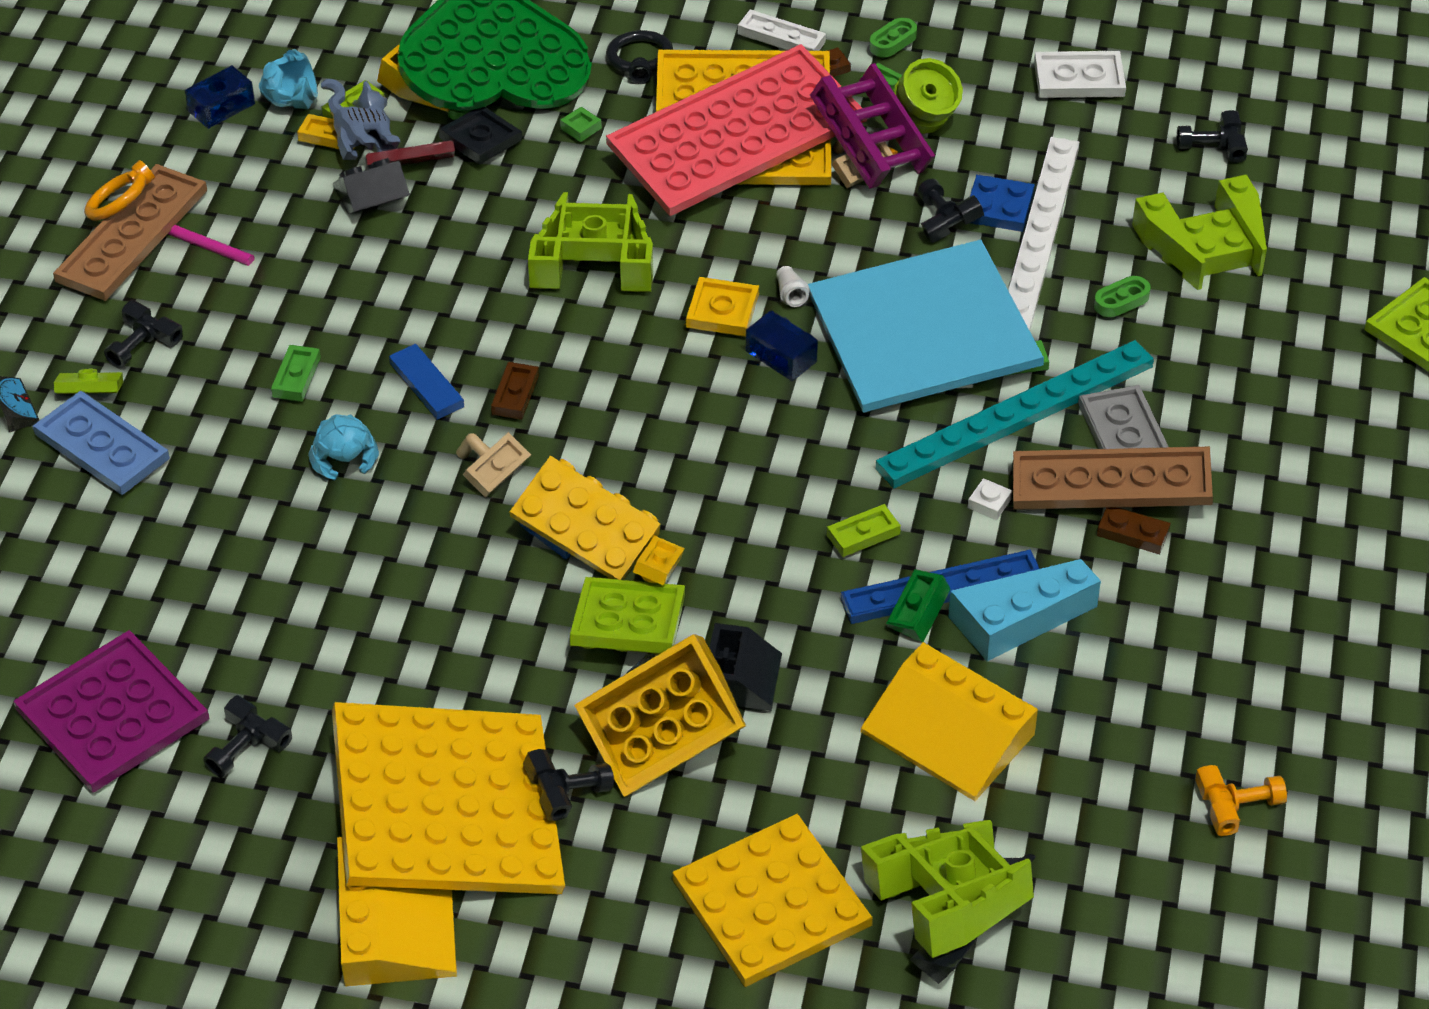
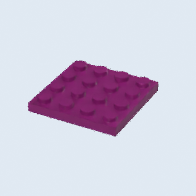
(111, 710)

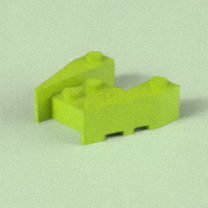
(592, 234)
(1210, 241)
(962, 874)

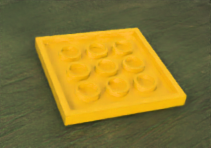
(771, 899)

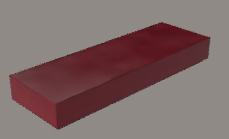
(414, 154)

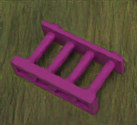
(853, 136)

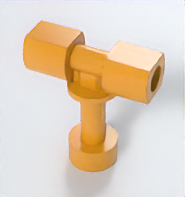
(1226, 798)

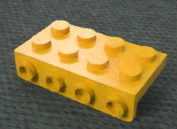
(585, 519)

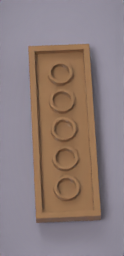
(130, 235)
(1112, 478)

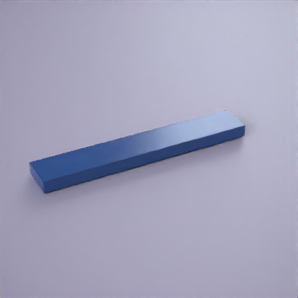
(880, 599)

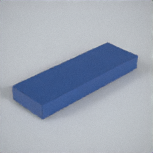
(426, 381)

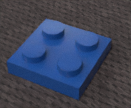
(1003, 202)

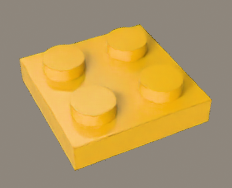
(722, 306)

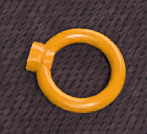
(139, 176)

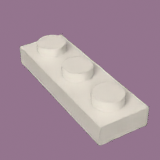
(779, 32)

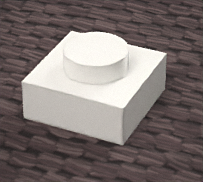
(990, 499)

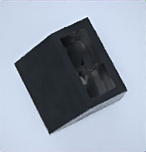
(372, 187)
(747, 665)

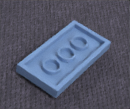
(101, 442)

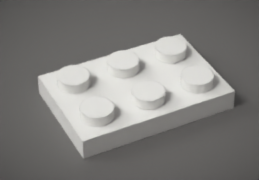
(1079, 74)

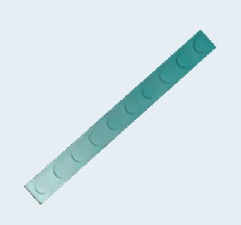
(1013, 414)

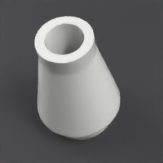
(792, 288)

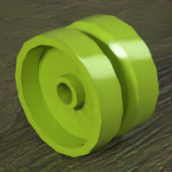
(929, 93)

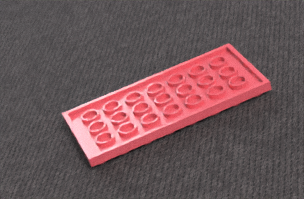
(727, 131)

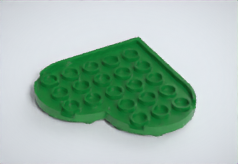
(488, 49)

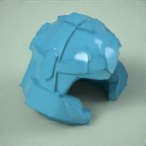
(289, 81)
(342, 439)

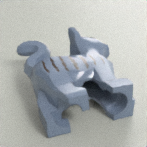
(360, 124)

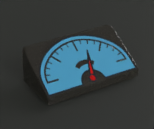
(15, 404)

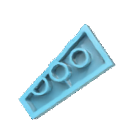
(1022, 606)

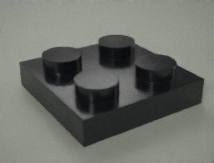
(480, 134)

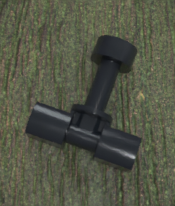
(1226, 136)
(947, 212)
(145, 329)
(250, 730)
(557, 783)

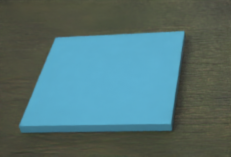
(924, 325)

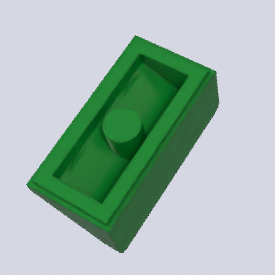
(919, 604)

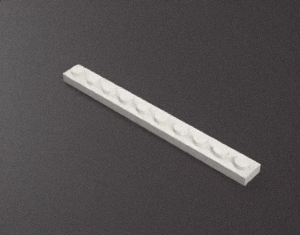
(1042, 226)

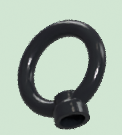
(636, 75)

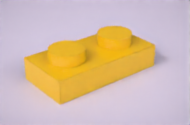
(318, 131)
(658, 560)

